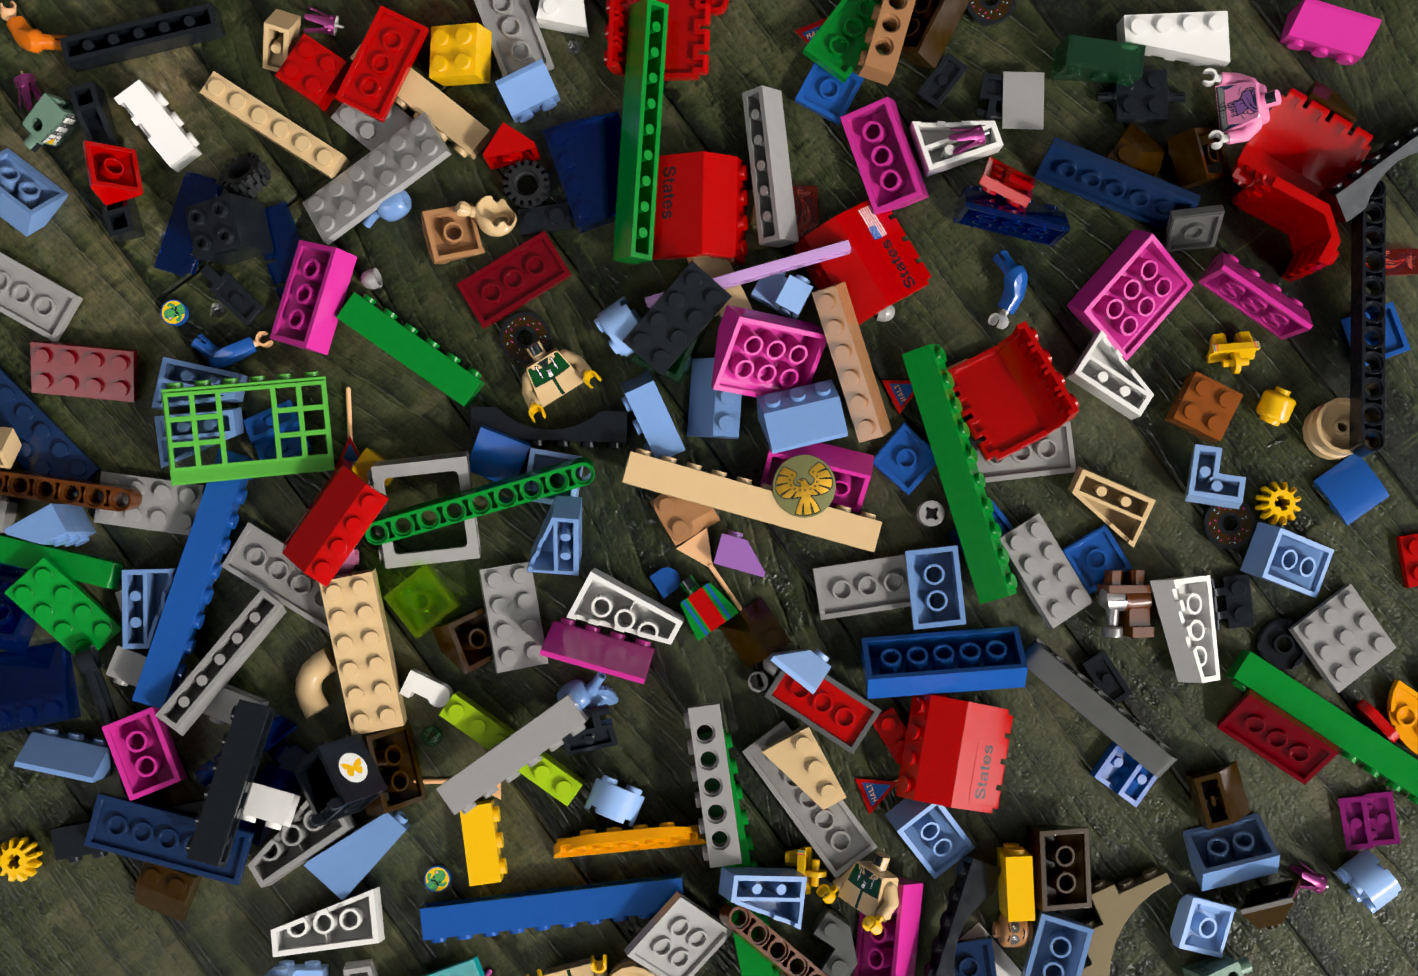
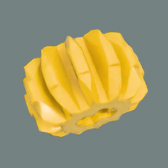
(1274, 493)
(28, 860)

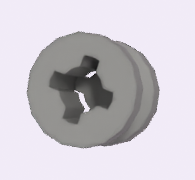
(925, 513)

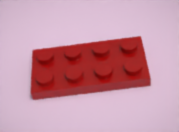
(382, 64)

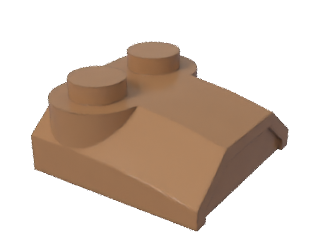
(450, 235)
(683, 518)

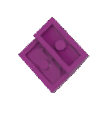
(1369, 820)

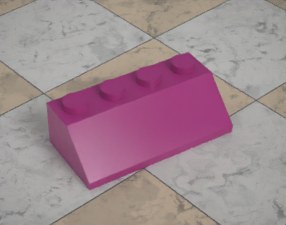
(884, 156)
(313, 297)
(850, 469)
(895, 948)

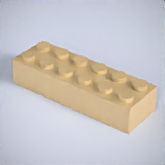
(363, 652)

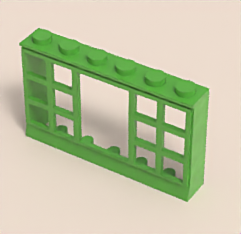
(254, 468)

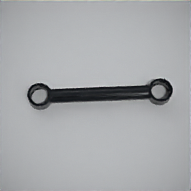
(90, 665)

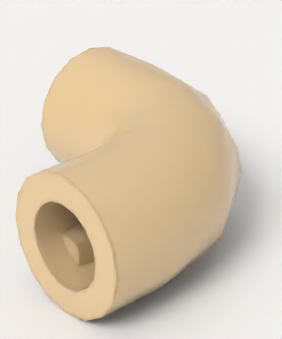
(310, 680)

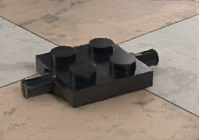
(1142, 101)

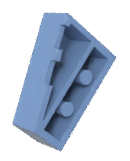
(180, 371)
(206, 430)

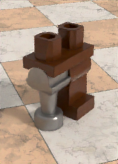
(1129, 598)

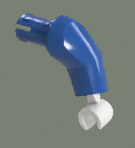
(1014, 289)

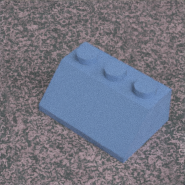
(26, 195)
(711, 411)
(801, 416)
(54, 526)
(935, 587)
(66, 755)
(1231, 853)
(1057, 946)

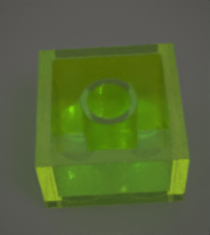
(422, 600)

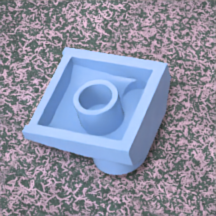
(1201, 925)

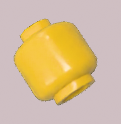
(1275, 406)

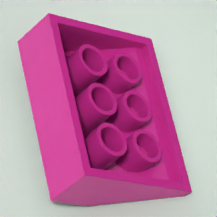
(1131, 292)
(1255, 297)
(764, 352)
(598, 650)

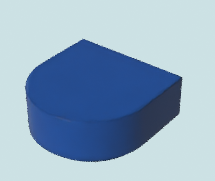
(666, 581)

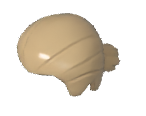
(492, 216)

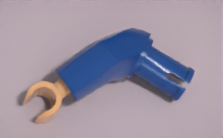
(230, 354)

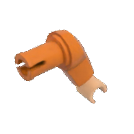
(24, 35)

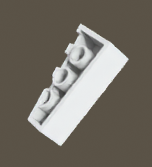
(1184, 37)
(624, 609)
(1189, 626)
(342, 925)

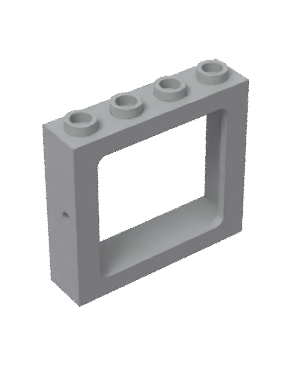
(419, 465)

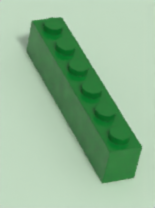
(410, 349)

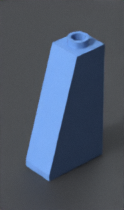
(354, 856)

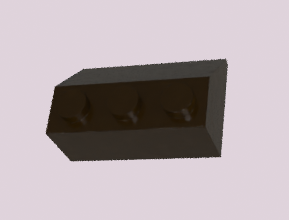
(931, 30)
(399, 767)
(1060, 866)

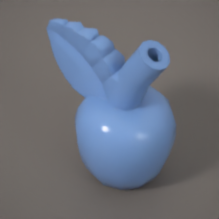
(390, 209)
(589, 693)

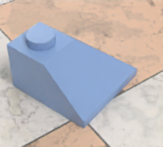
(803, 666)

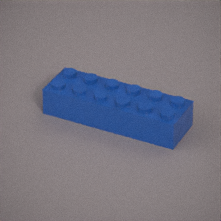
(943, 662)

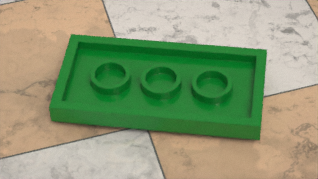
(841, 38)
(62, 607)

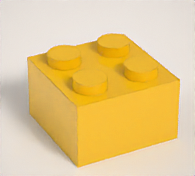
(460, 54)

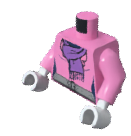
(1241, 106)

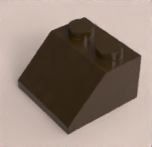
(1195, 159)
(166, 890)

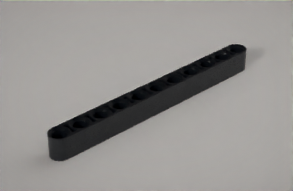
(1372, 328)

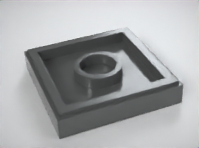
(1193, 228)

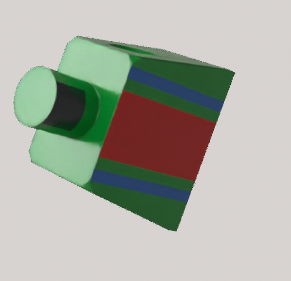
(705, 607)

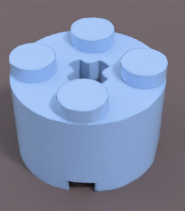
(617, 322)
(615, 801)
(1368, 881)

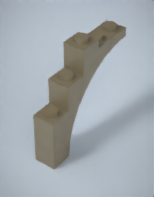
(1112, 909)

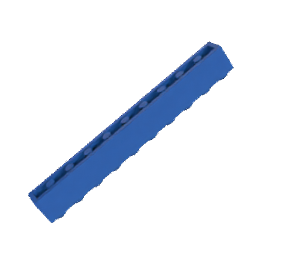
(191, 588)
(548, 907)

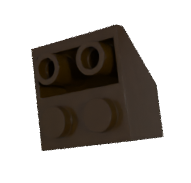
(1218, 795)

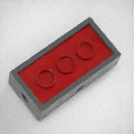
(831, 710)

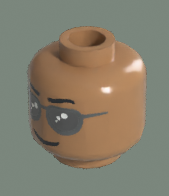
(1012, 933)

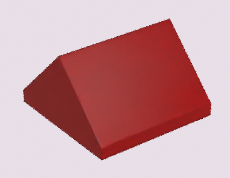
(509, 147)
(112, 172)

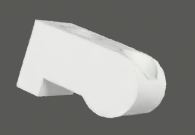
(434, 690)

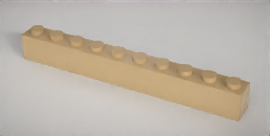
(746, 500)

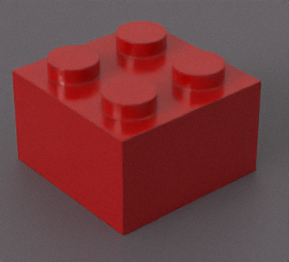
(313, 72)

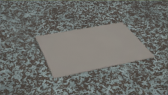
(1023, 100)

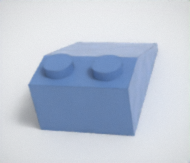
(1287, 559)
(930, 834)

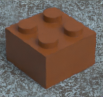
(1204, 407)

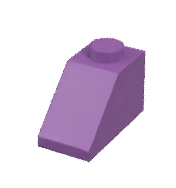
(737, 554)

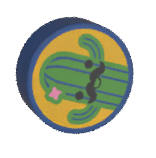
(174, 312)
(438, 878)

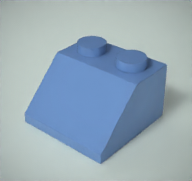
(528, 91)

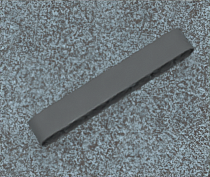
(1099, 708)

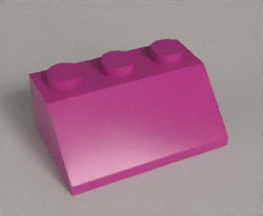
(1329, 31)
(144, 753)

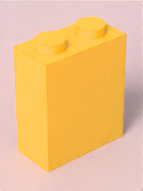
(1015, 883)

